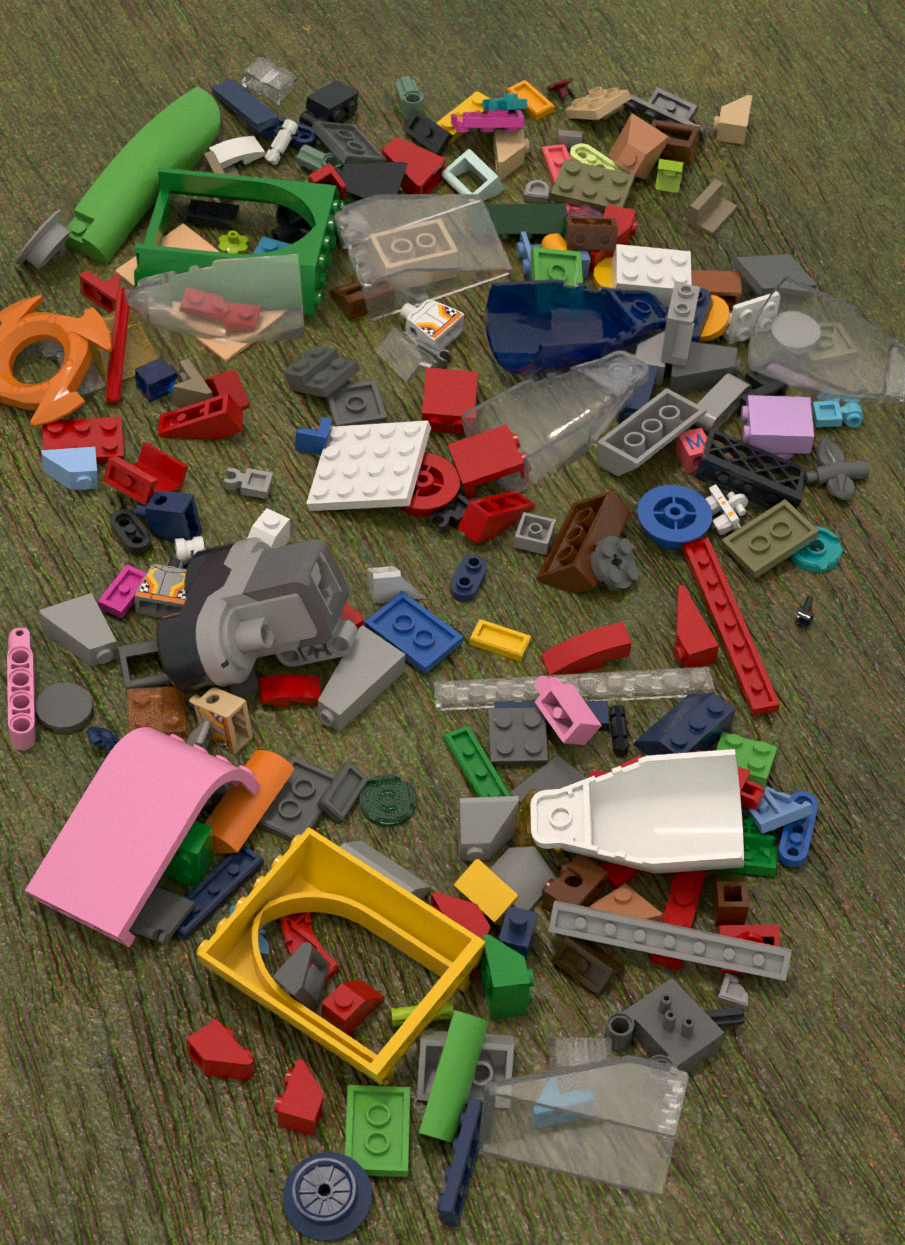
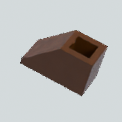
(729, 898)

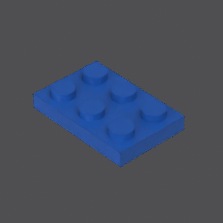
(414, 632)

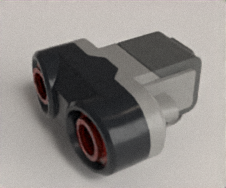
(253, 605)

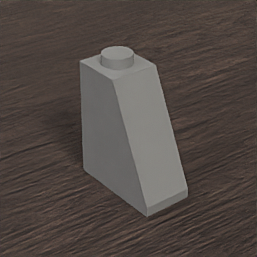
(80, 629)

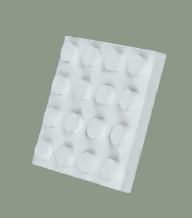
(369, 466)

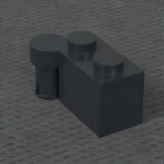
(330, 104)

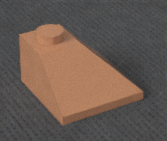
(638, 147)

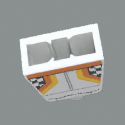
(433, 323)

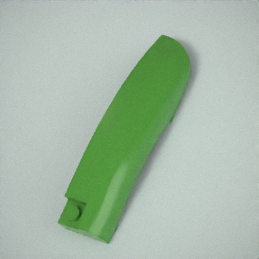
(131, 180)

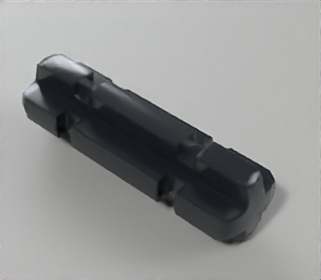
(619, 730)

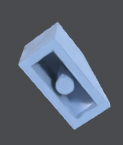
(72, 467)

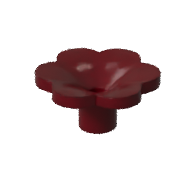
(560, 86)

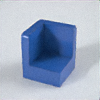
(313, 440)

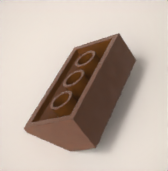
(586, 523)

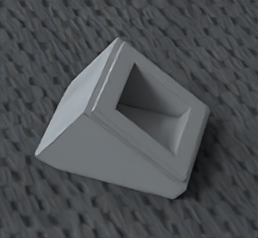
(569, 138)
(201, 735)

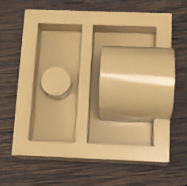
(598, 104)

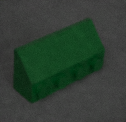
(528, 217)

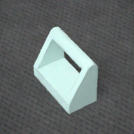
(467, 162)

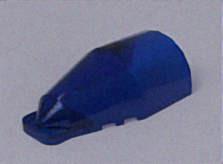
(559, 326)

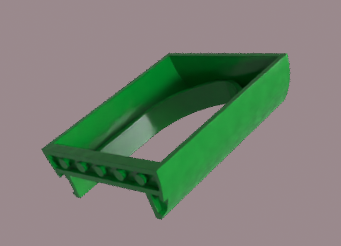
(310, 200)

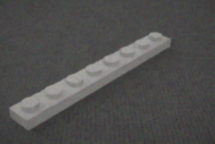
(670, 940)

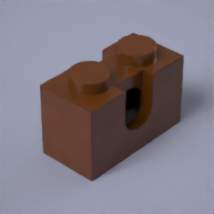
(579, 884)

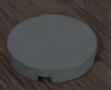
(63, 707)

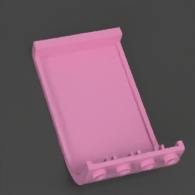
(130, 829)

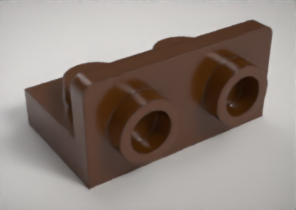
(591, 233)

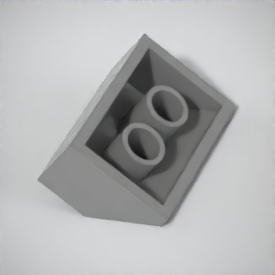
(387, 868)
(493, 1065)

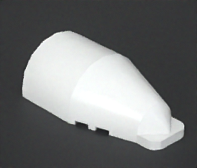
(650, 815)

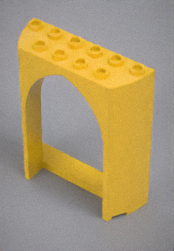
(329, 880)

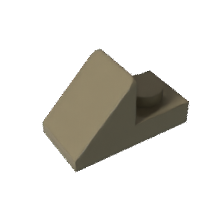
(191, 386)

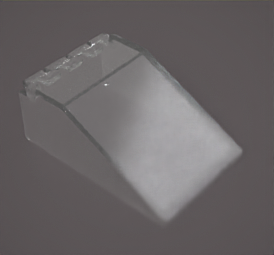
(419, 247)
(589, 1121)

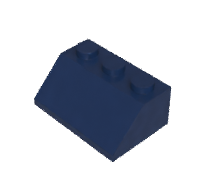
(689, 726)

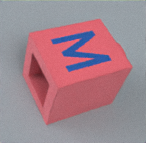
(690, 448)

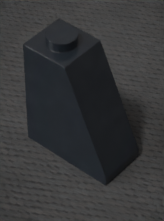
(372, 178)

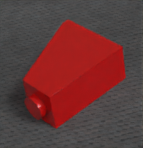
(423, 166)

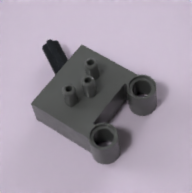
(672, 1027)

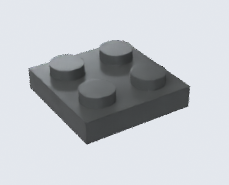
(356, 404)
(517, 736)

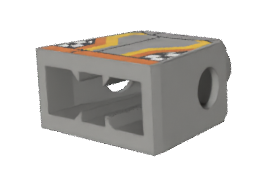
(162, 590)

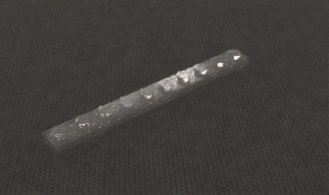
(591, 687)

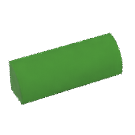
(454, 1076)

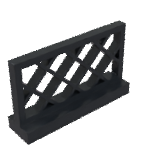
(743, 480)

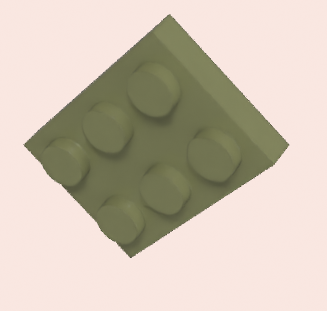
(591, 186)
(770, 538)

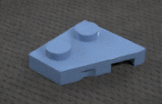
(777, 810)

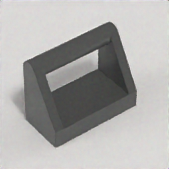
(138, 651)
(301, 981)

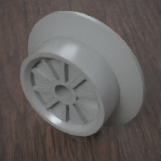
(44, 242)

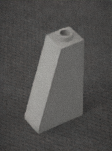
(359, 679)

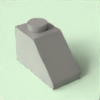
(651, 352)

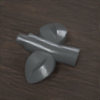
(836, 471)

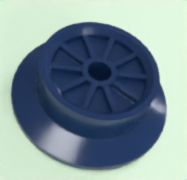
(330, 1215)

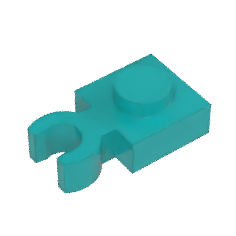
(508, 102)

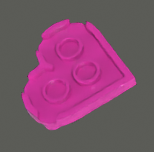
(488, 121)

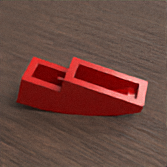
(588, 650)

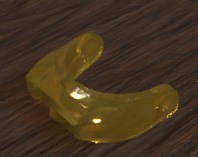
(524, 815)

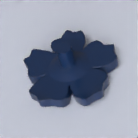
(102, 737)

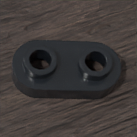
(134, 536)

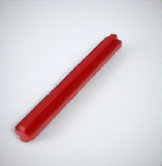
(118, 349)

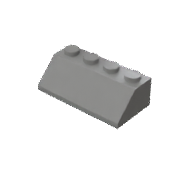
(647, 432)

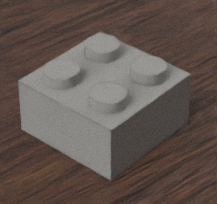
(534, 533)

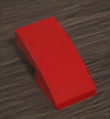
(282, 689)

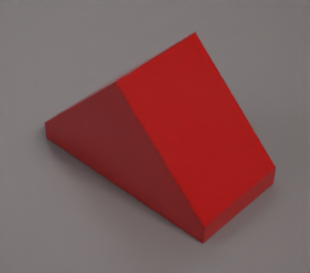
(228, 382)

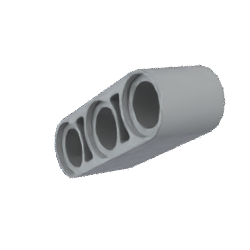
(721, 402)

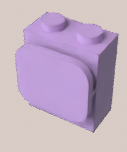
(778, 424)

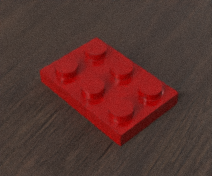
(101, 433)

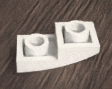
(242, 148)

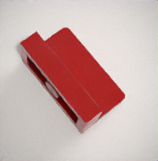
(328, 176)

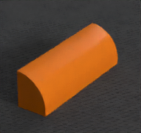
(241, 811)

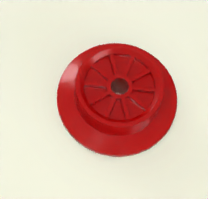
(435, 486)

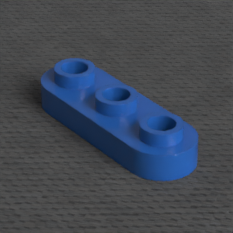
(794, 842)

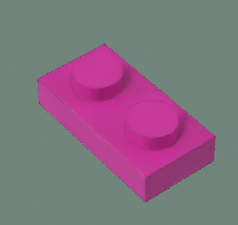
(122, 591)

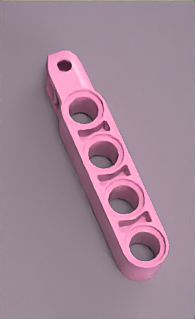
(21, 690)

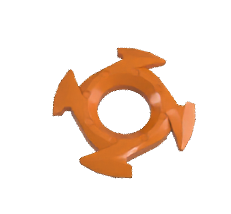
(57, 395)

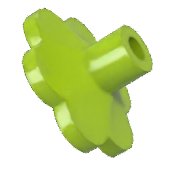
(233, 243)

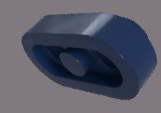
(471, 573)

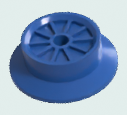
(674, 515)

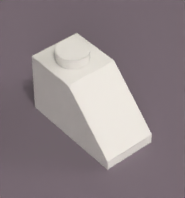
(272, 529)

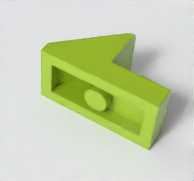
(669, 175)

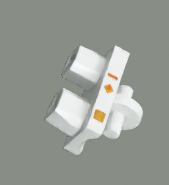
(728, 520)

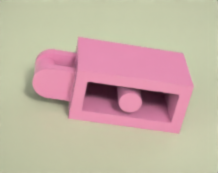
(566, 711)

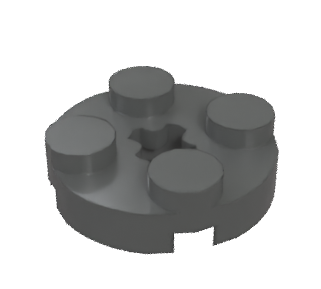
(618, 575)

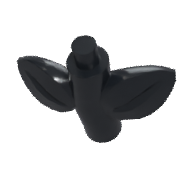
(291, 225)

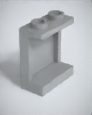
(680, 324)

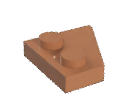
(628, 902)

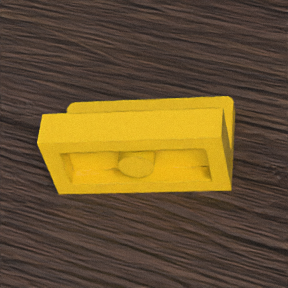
(487, 891)

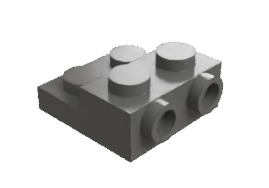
(320, 372)

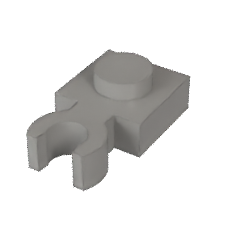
(252, 483)

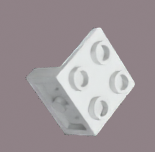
(743, 319)

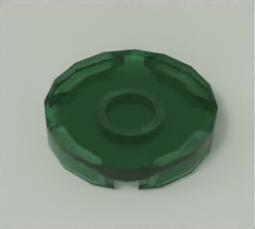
(387, 800)

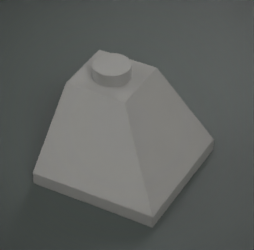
(485, 825)

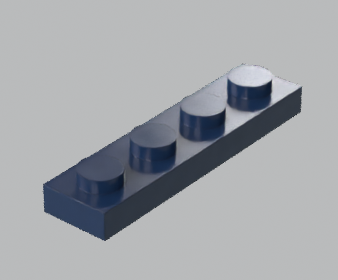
(460, 1171)

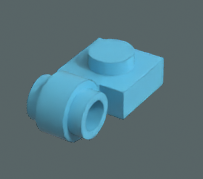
(831, 414)

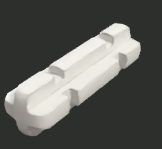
(281, 142)

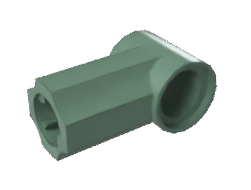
(409, 96)
(315, 159)

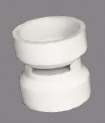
(187, 548)

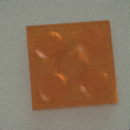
(158, 709)

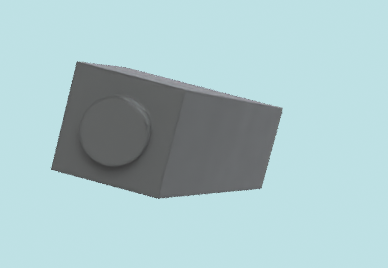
(704, 367)

